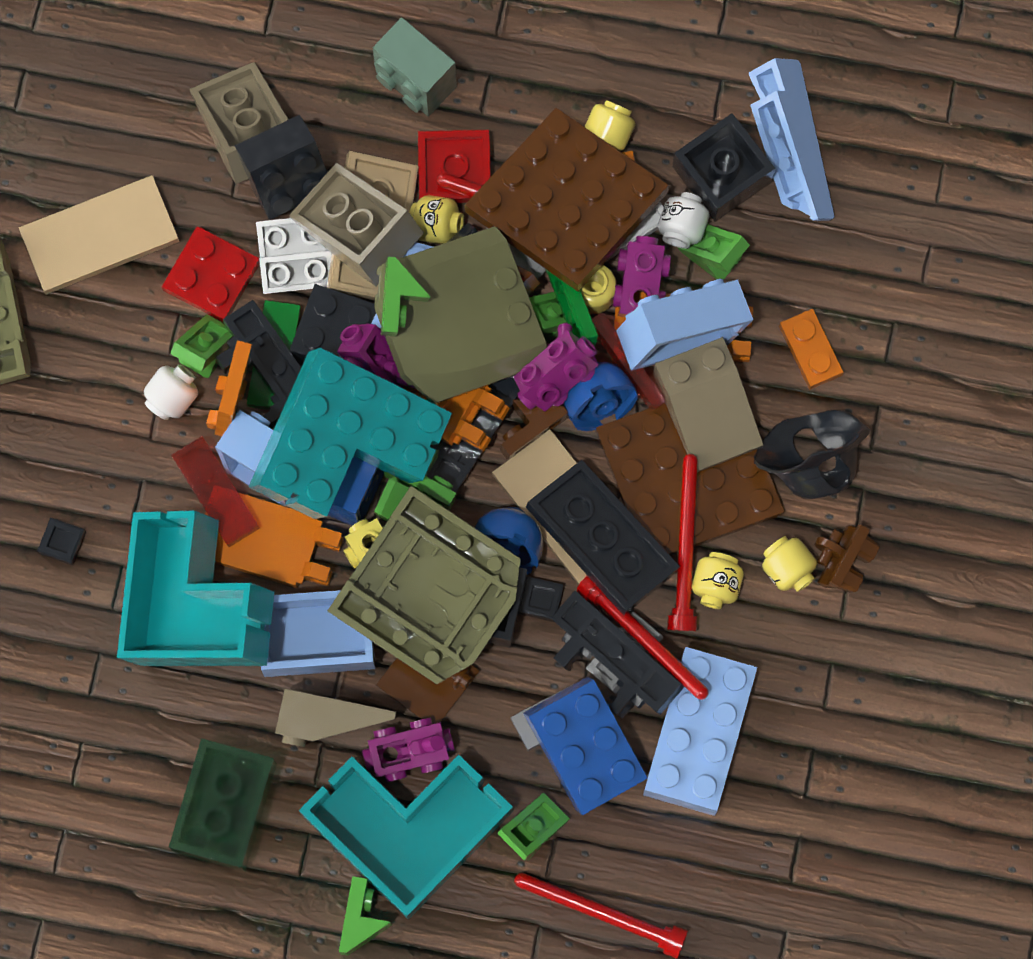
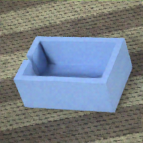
(683, 322)
(244, 445)
(312, 639)

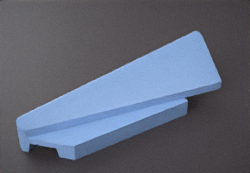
(790, 137)

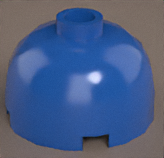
(603, 395)
(514, 532)

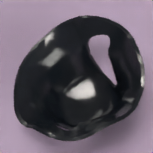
(837, 432)

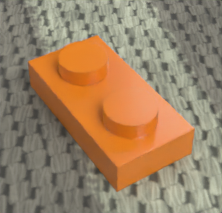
(811, 349)

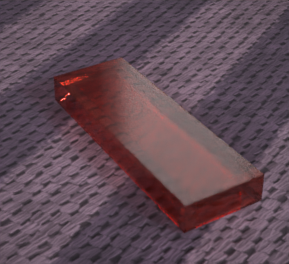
(643, 384)
(215, 491)

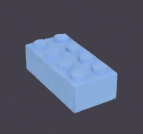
(701, 734)

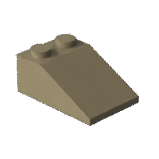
(236, 110)
(356, 222)
(708, 404)
(319, 717)

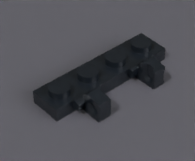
(267, 355)
(457, 461)
(594, 635)

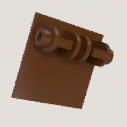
(422, 695)

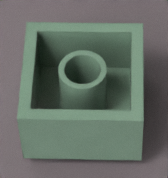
(414, 68)

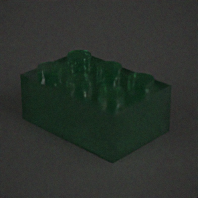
(223, 805)

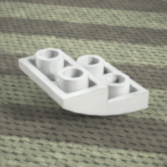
(290, 257)

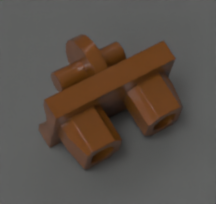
(839, 554)

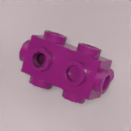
(642, 267)
(369, 350)
(556, 370)
(420, 747)

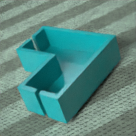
(342, 414)
(174, 607)
(409, 848)

